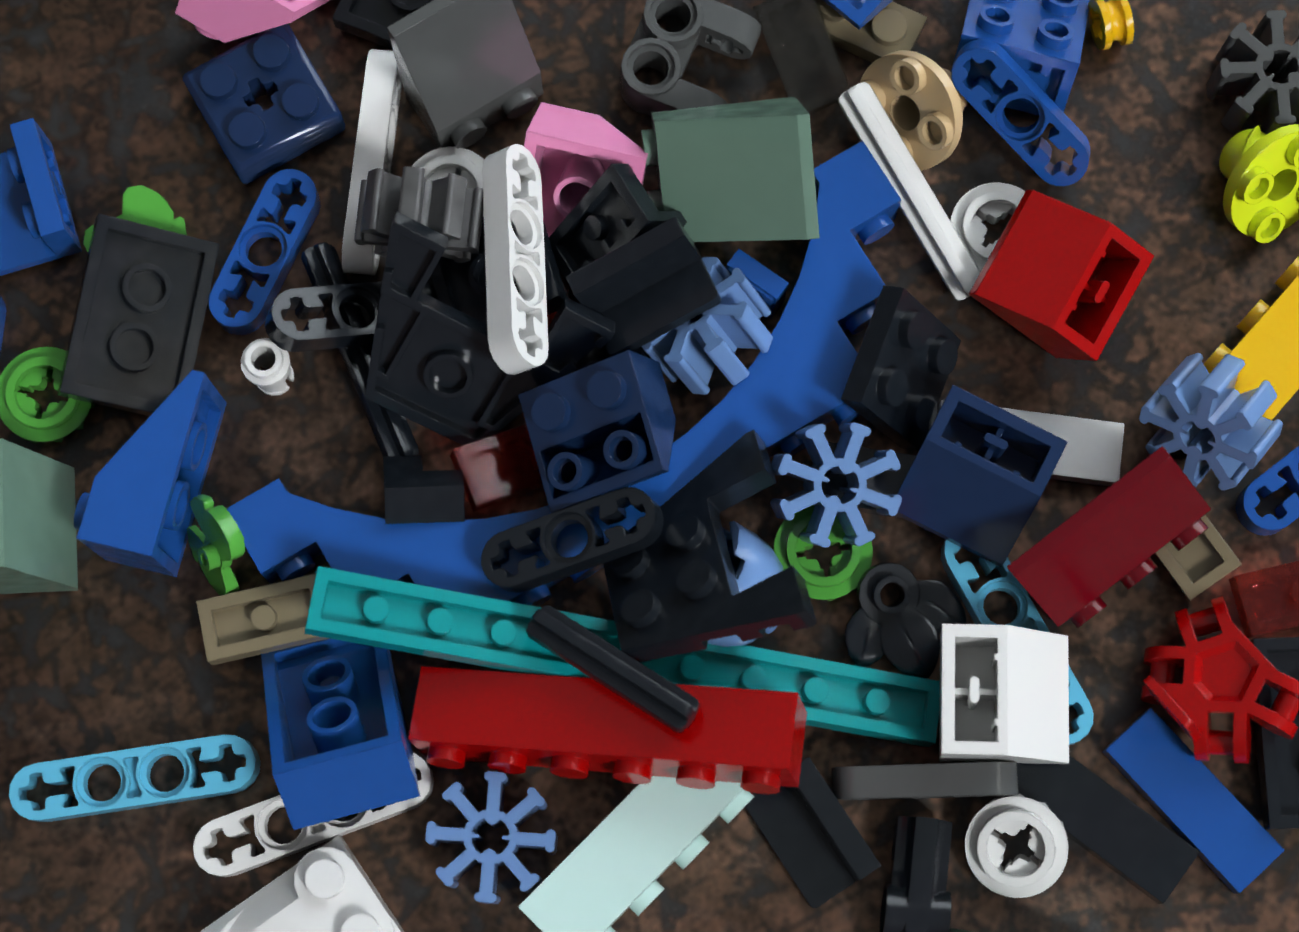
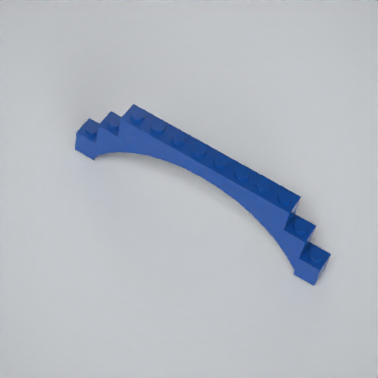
(785, 391)

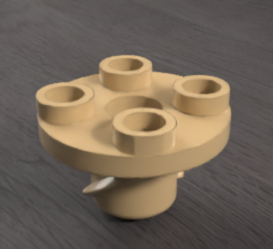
(919, 104)

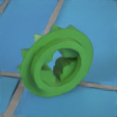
(22, 413)
(844, 568)

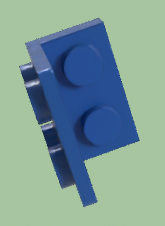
(1038, 35)
(33, 203)

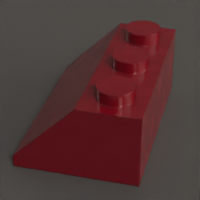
(1112, 540)

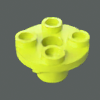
(1262, 181)

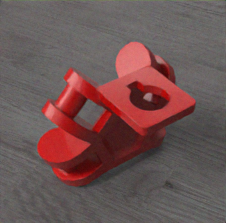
(1221, 678)

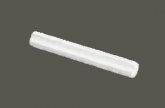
(916, 195)

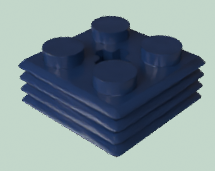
(255, 137)

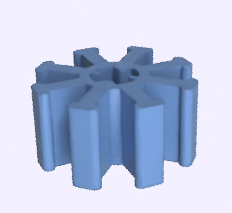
(715, 334)
(1212, 420)
(830, 505)
(494, 817)

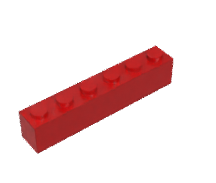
(586, 727)

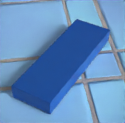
(1193, 801)

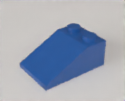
(145, 490)
(336, 730)

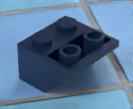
(600, 428)
(978, 475)

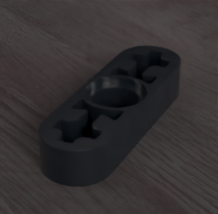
(331, 330)
(610, 510)

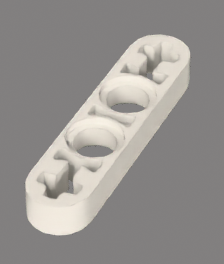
(372, 149)
(515, 320)
(244, 857)

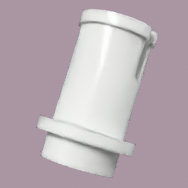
(266, 354)

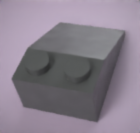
(465, 67)

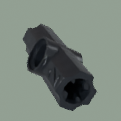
(918, 878)

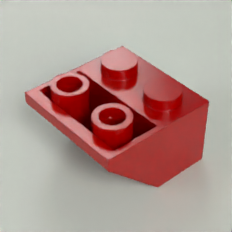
(1061, 276)

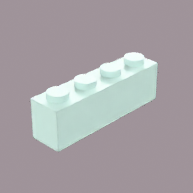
(628, 853)

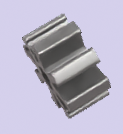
(438, 204)

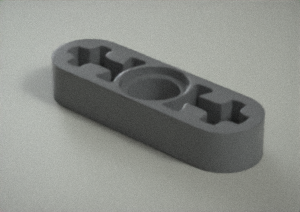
(925, 781)

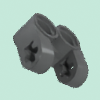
(708, 25)

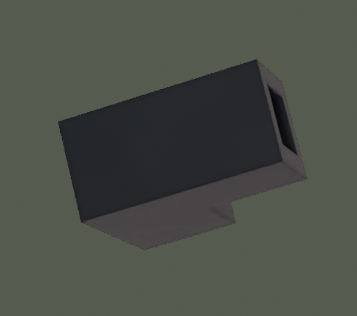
(419, 494)

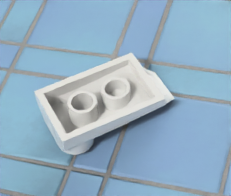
(316, 895)

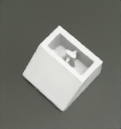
(1003, 695)

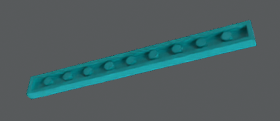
(494, 636)

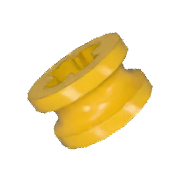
(1110, 22)

